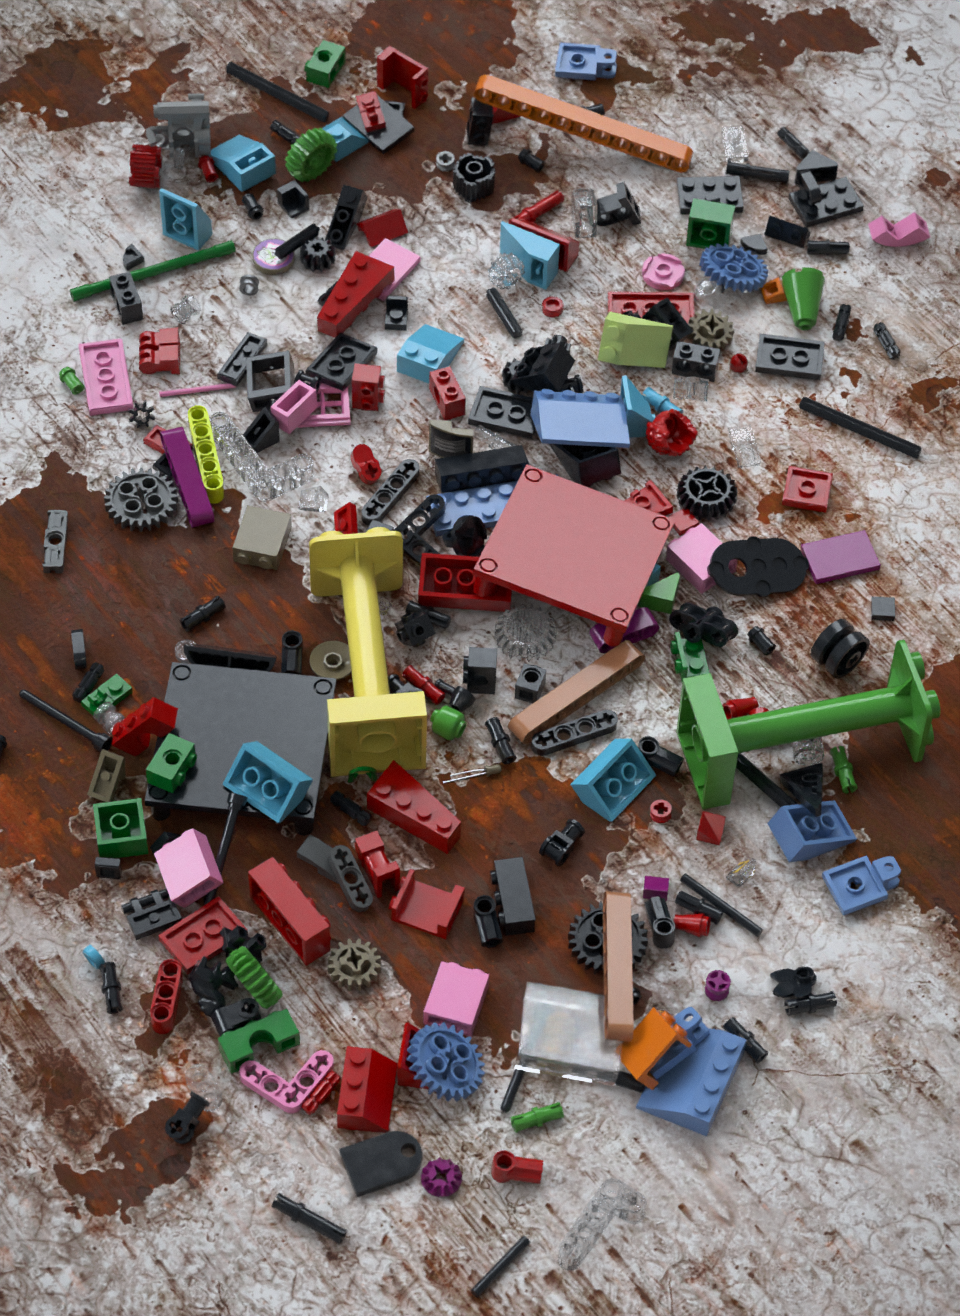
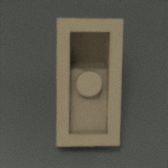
(107, 775)

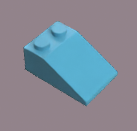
(184, 220)
(427, 351)

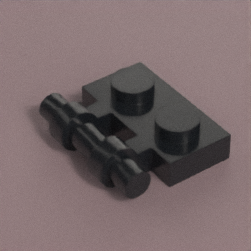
(152, 919)

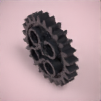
(585, 932)

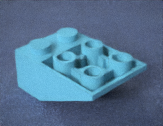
(244, 161)
(537, 254)

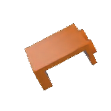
(649, 1043)

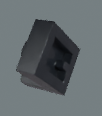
(396, 313)

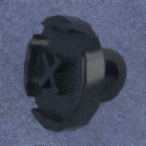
(466, 536)

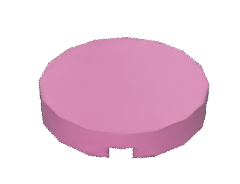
(663, 272)

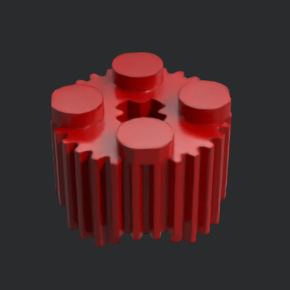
(145, 166)

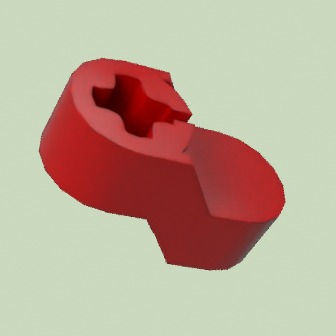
(365, 463)

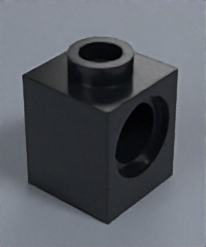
(530, 691)

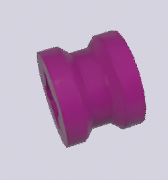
(715, 980)

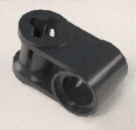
(235, 1015)

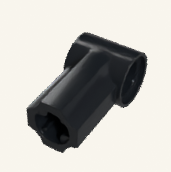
(292, 655)
(659, 756)
(660, 921)
(487, 922)

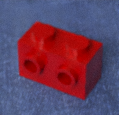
(367, 387)

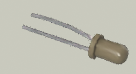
(489, 770)

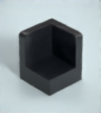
(293, 199)

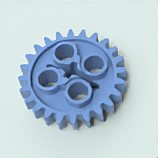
(734, 267)
(445, 1061)

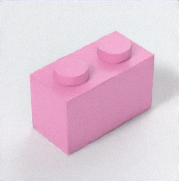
(294, 406)

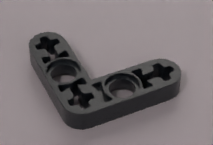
(414, 539)

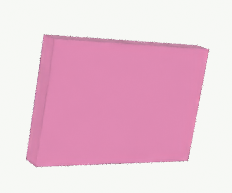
(397, 256)

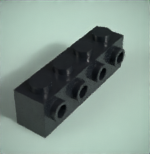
(480, 468)

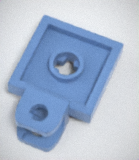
(590, 64)
(873, 878)
(678, 1051)

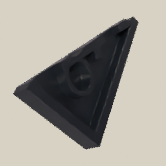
(806, 786)

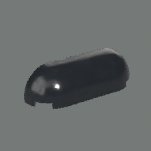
(229, 657)

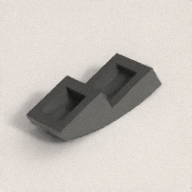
(317, 853)

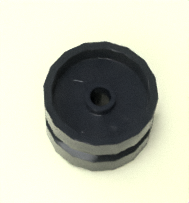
(840, 648)

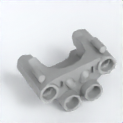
(186, 125)

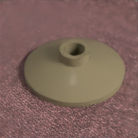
(331, 653)

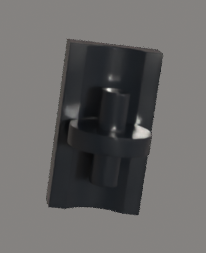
(239, 937)

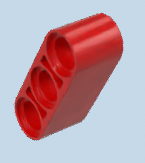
(166, 986)

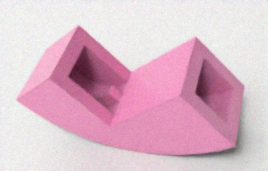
(904, 233)

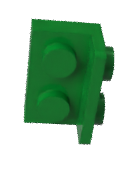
(689, 657)

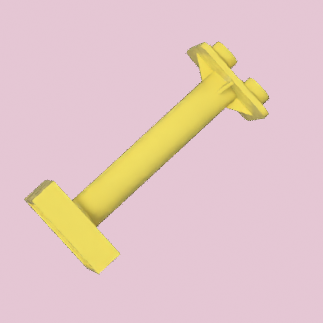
(373, 724)

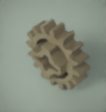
(711, 329)
(342, 968)

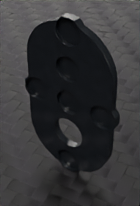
(770, 566)

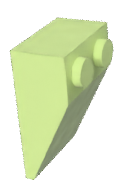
(634, 341)

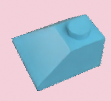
(346, 137)
(636, 407)

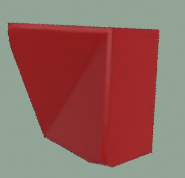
(711, 828)

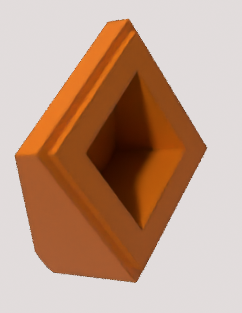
(773, 291)

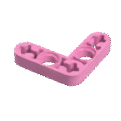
(287, 1089)

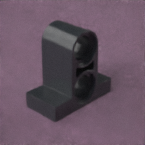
(618, 207)

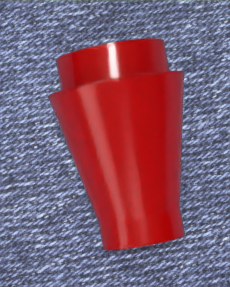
(739, 707)
(693, 924)

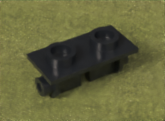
(787, 231)

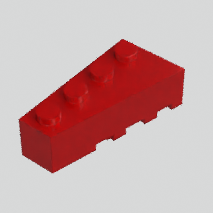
(355, 290)
(411, 807)

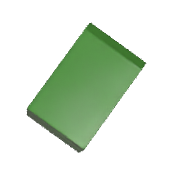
(661, 594)

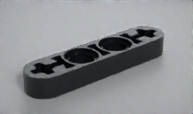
(387, 490)
(576, 736)

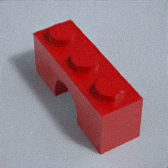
(134, 731)

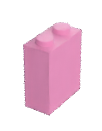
(692, 555)
(188, 868)
(456, 997)

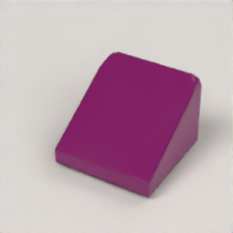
(655, 887)

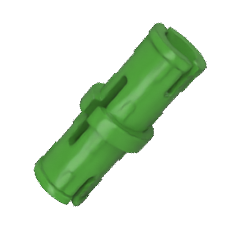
(843, 769)
(537, 1117)

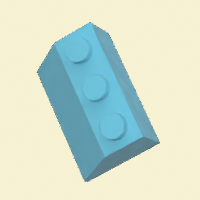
(613, 778)
(267, 781)

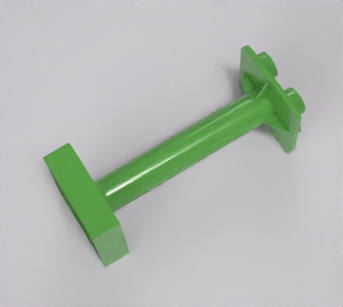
(713, 741)

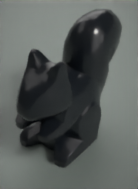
(206, 982)

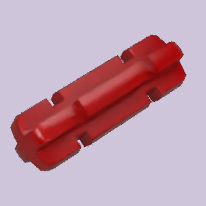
(321, 1092)

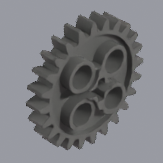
(125, 504)

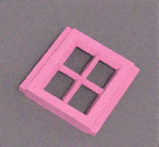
(330, 419)

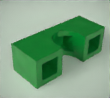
(274, 1029)

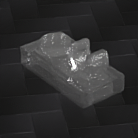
(735, 144)

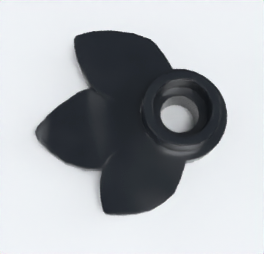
(794, 982)

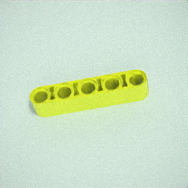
(206, 453)

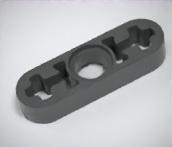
(352, 868)

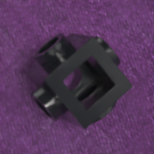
(414, 629)

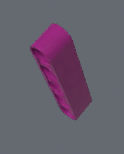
(187, 477)

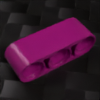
(641, 627)

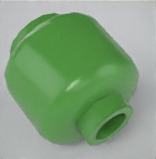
(448, 723)

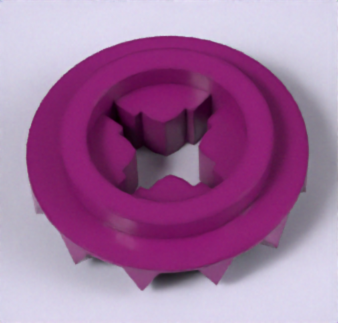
(439, 1187)

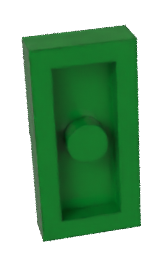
(111, 691)

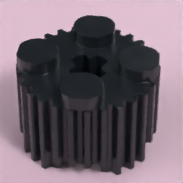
(474, 177)

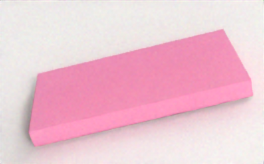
(105, 377)

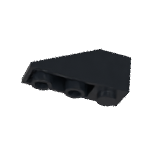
(346, 215)

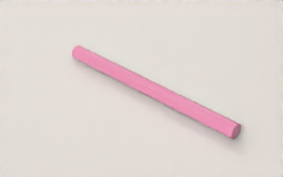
(196, 390)

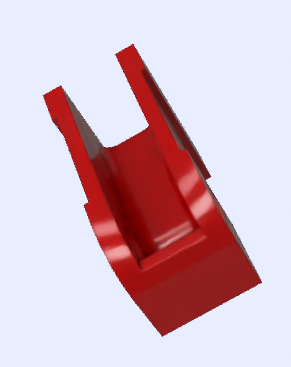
(372, 858)

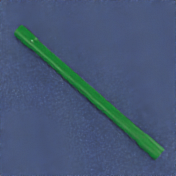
(216, 251)

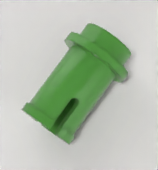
(68, 376)

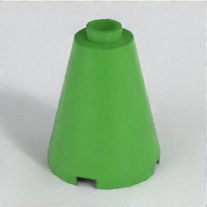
(803, 295)

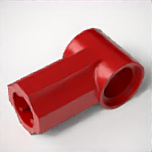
(519, 1168)

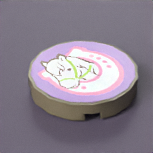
(267, 262)

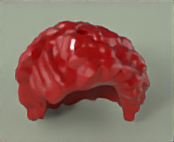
(671, 433)

